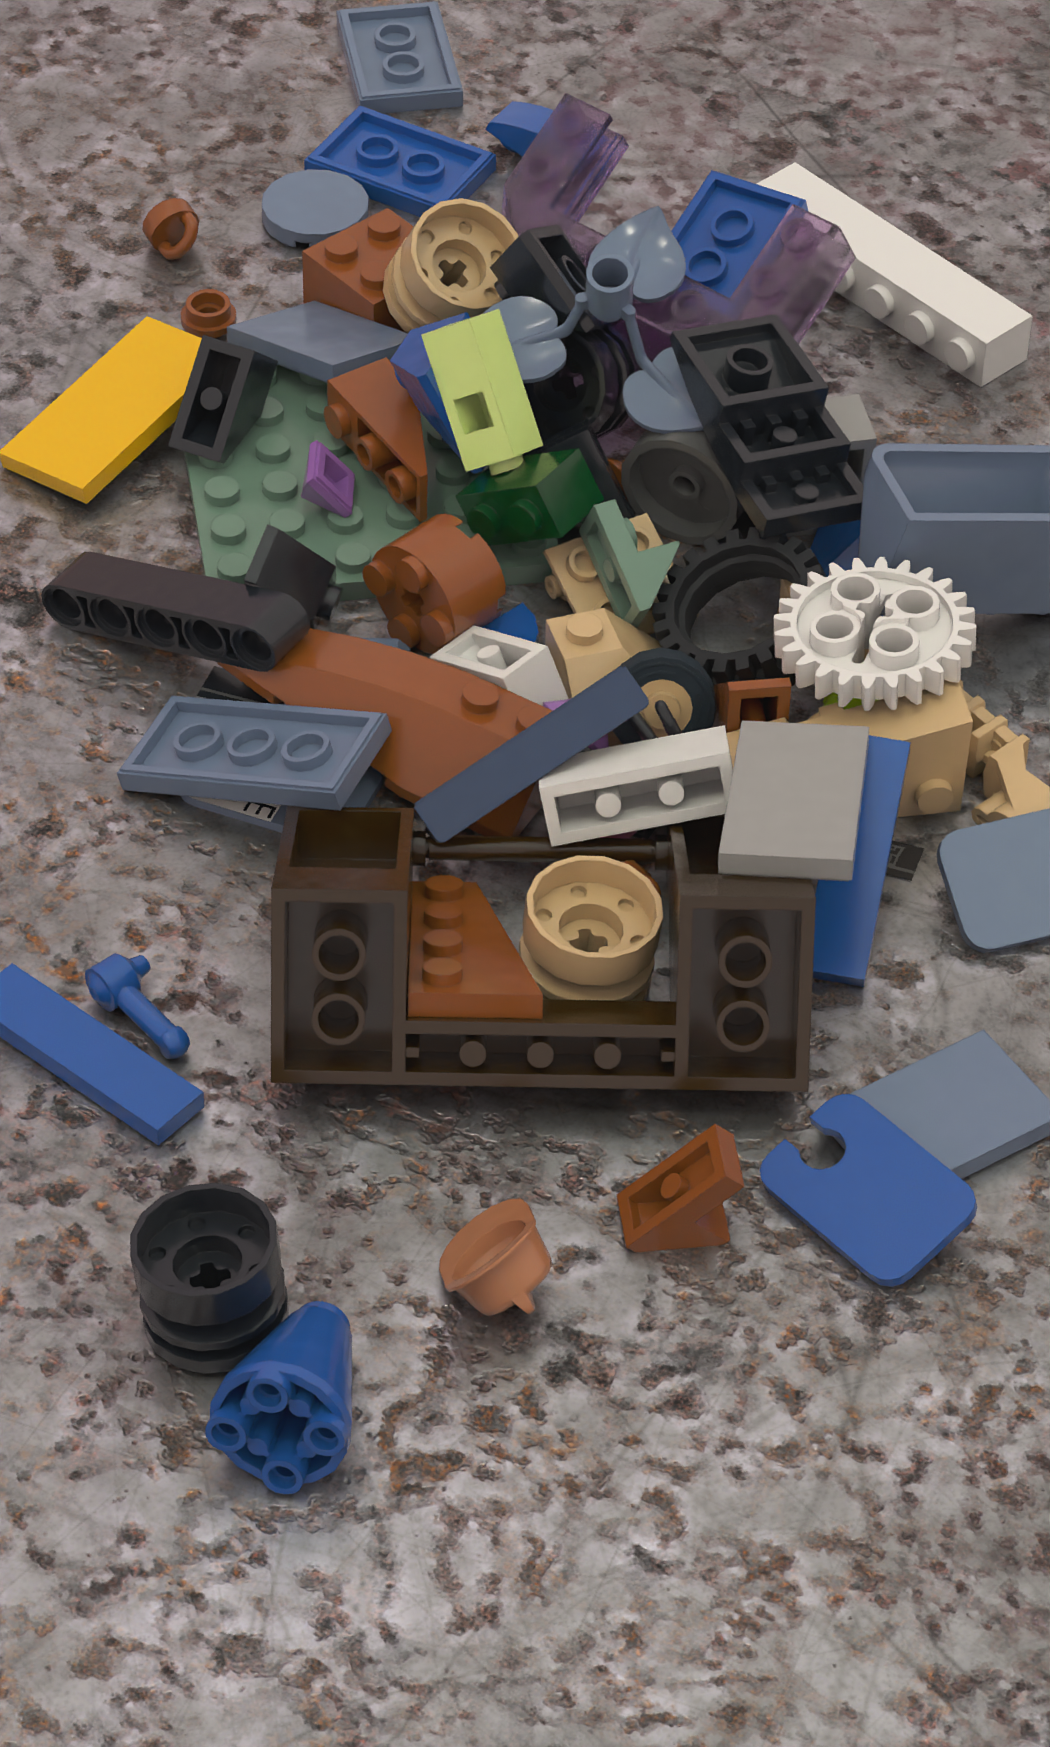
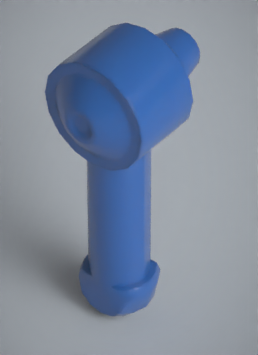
(117, 984)

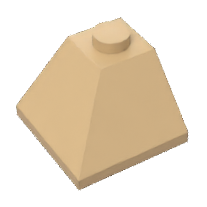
(592, 646)

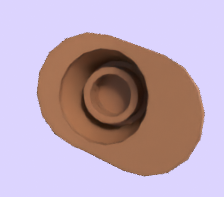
(497, 1259)

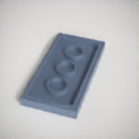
(255, 752)

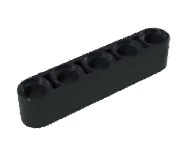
(176, 611)

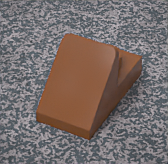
(683, 1196)

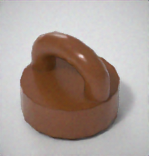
(171, 227)

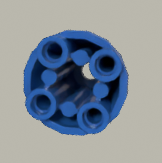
(289, 1401)

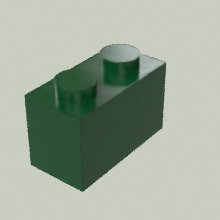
(532, 501)

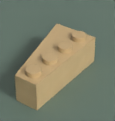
(938, 741)

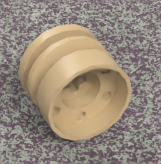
(452, 247)
(591, 930)

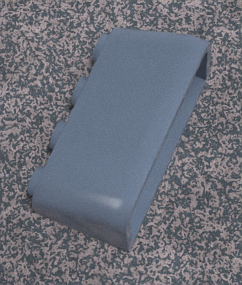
(967, 515)

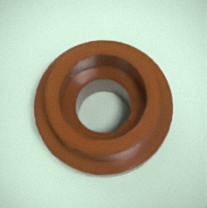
(208, 313)

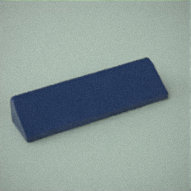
(530, 755)

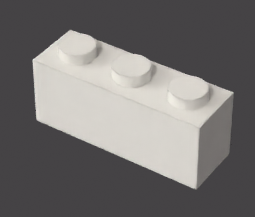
(638, 786)

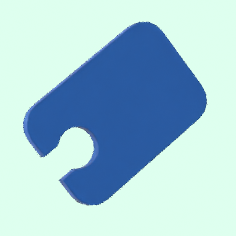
(882, 1203)

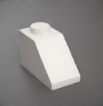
(506, 662)

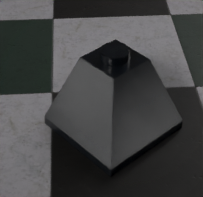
(548, 268)

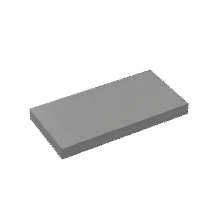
(794, 801)

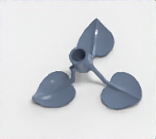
(630, 262)

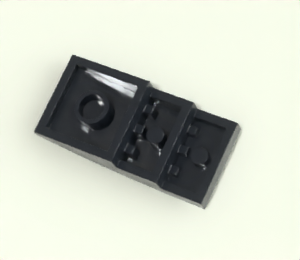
(769, 424)

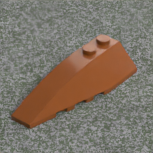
(436, 713)

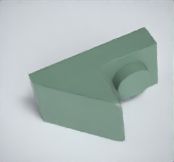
(627, 576)

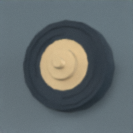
(679, 683)

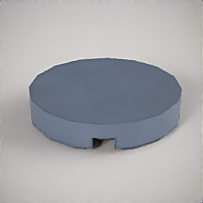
(312, 206)

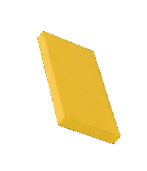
(107, 413)

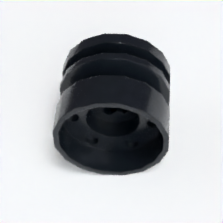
(605, 364)
(208, 1275)

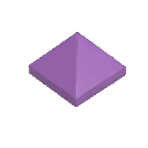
(328, 481)

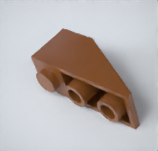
(382, 429)

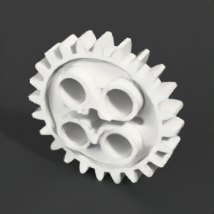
(911, 648)

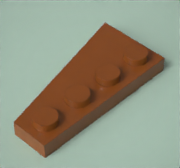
(464, 957)

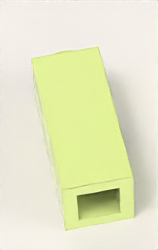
(483, 392)

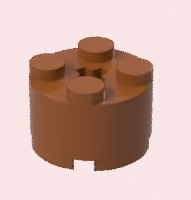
(435, 583)

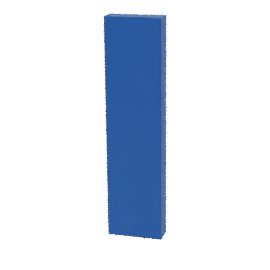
(850, 909)
(94, 1058)

